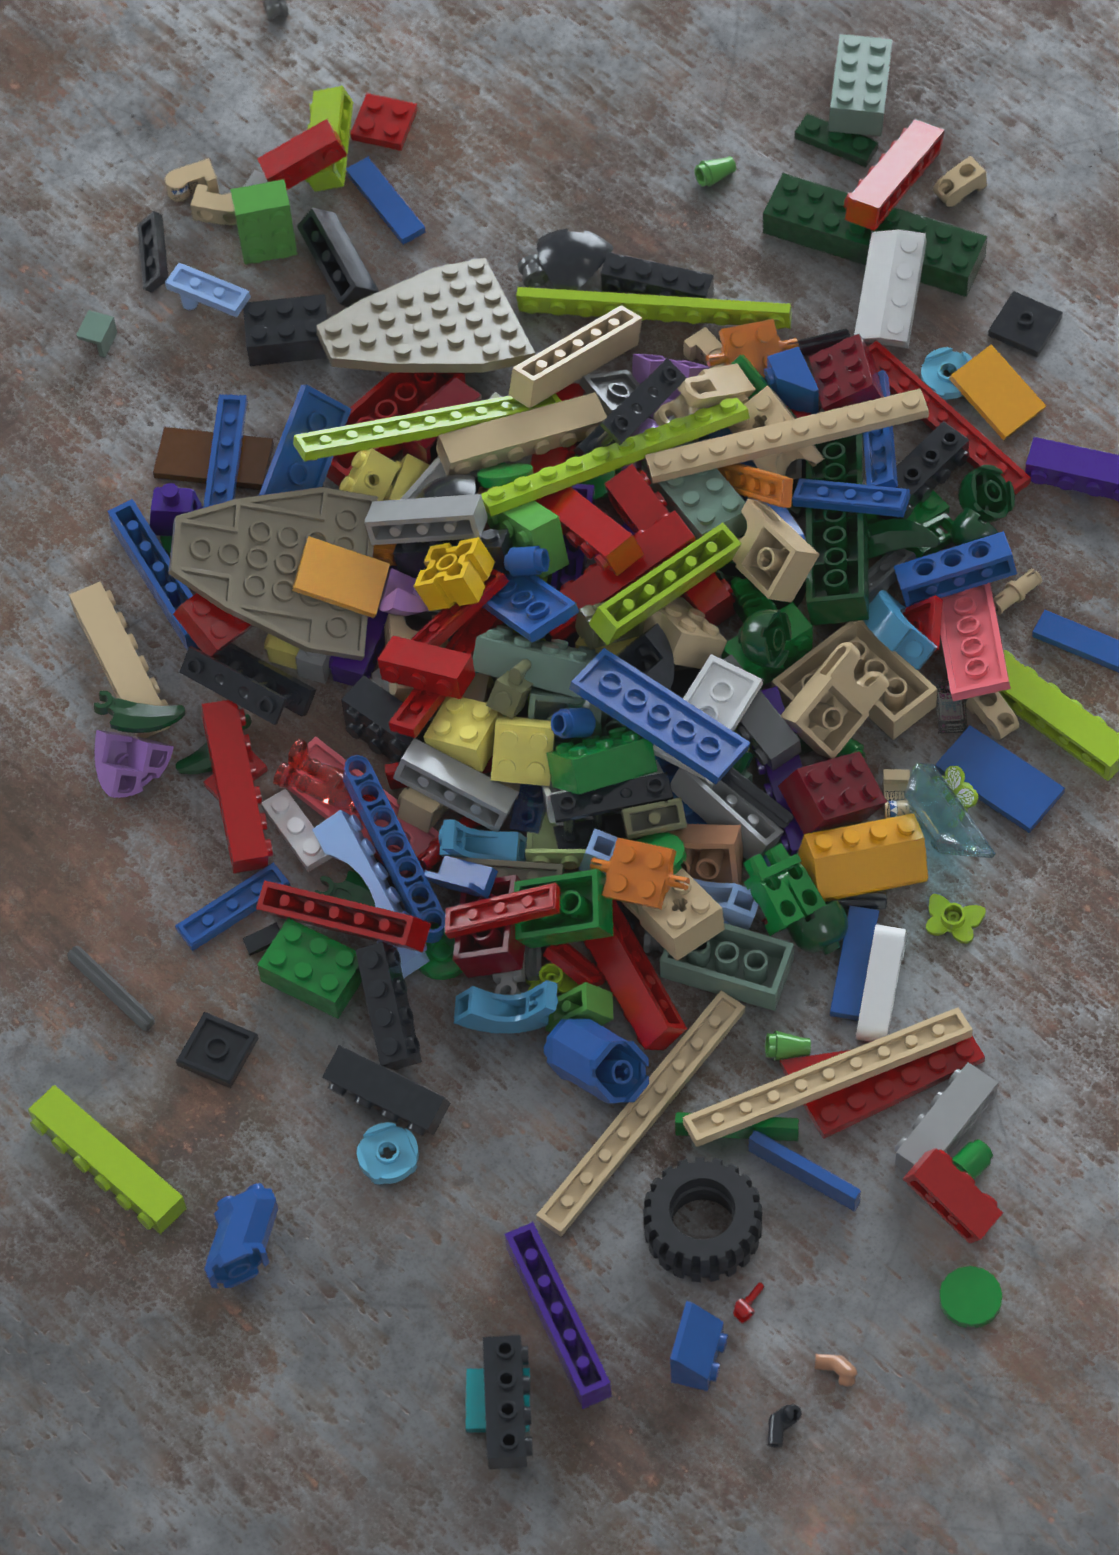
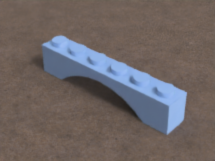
(343, 840)
(735, 900)

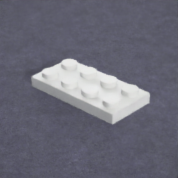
(721, 693)

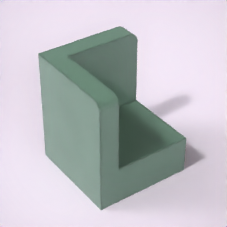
(98, 329)

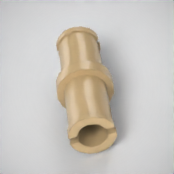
(1016, 590)

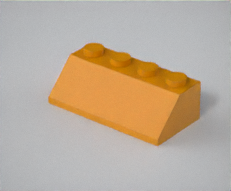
(865, 857)

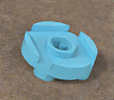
(933, 371)
(387, 1170)

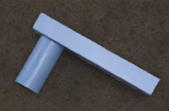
(203, 288)

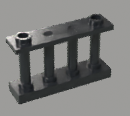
(634, 408)
(248, 682)
(596, 803)

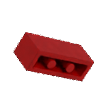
(303, 155)
(426, 667)
(953, 1195)

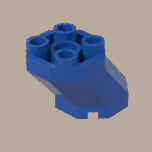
(597, 1060)
(241, 1236)

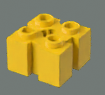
(454, 574)

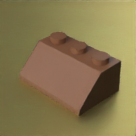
(712, 852)

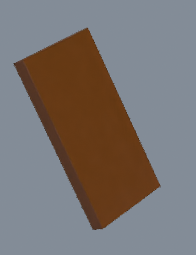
(187, 452)

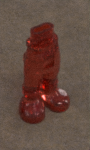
(331, 792)

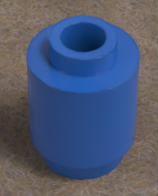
(526, 561)
(573, 723)

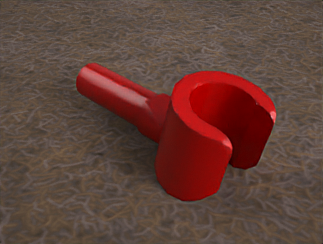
(743, 1310)

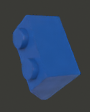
(792, 380)
(697, 1348)

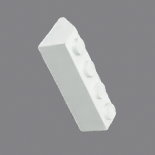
(890, 287)

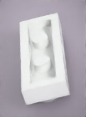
(295, 829)

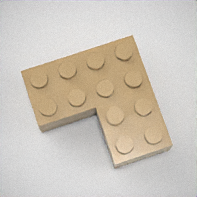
(904, 700)

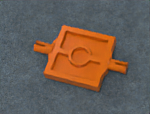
(753, 341)
(639, 873)

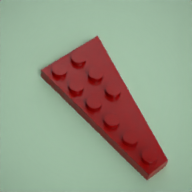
(882, 1091)

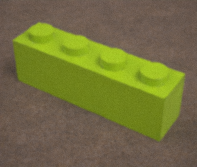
(336, 107)

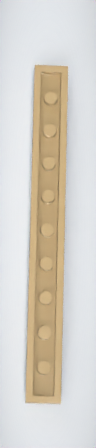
(786, 436)
(827, 1077)
(640, 1115)

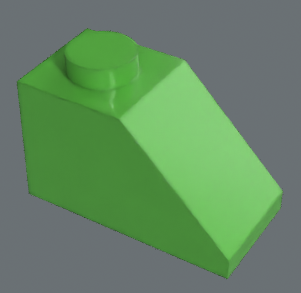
(583, 1002)

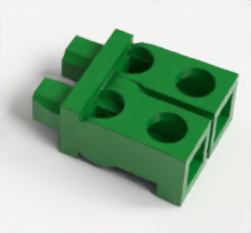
(782, 889)

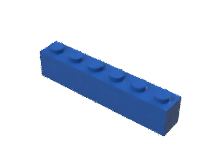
(151, 563)

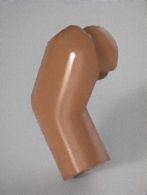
(838, 1364)

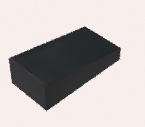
(261, 939)

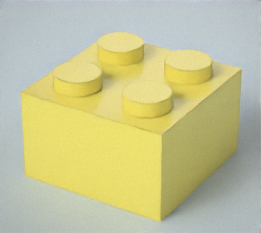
(464, 731)
(522, 750)

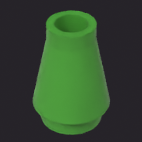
(712, 171)
(785, 1046)

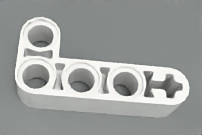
(881, 982)

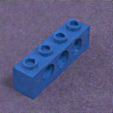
(956, 569)

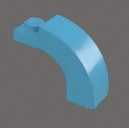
(896, 631)
(466, 842)
(506, 1013)

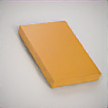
(997, 392)
(341, 577)

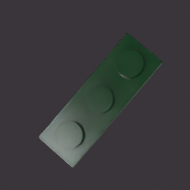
(845, 145)

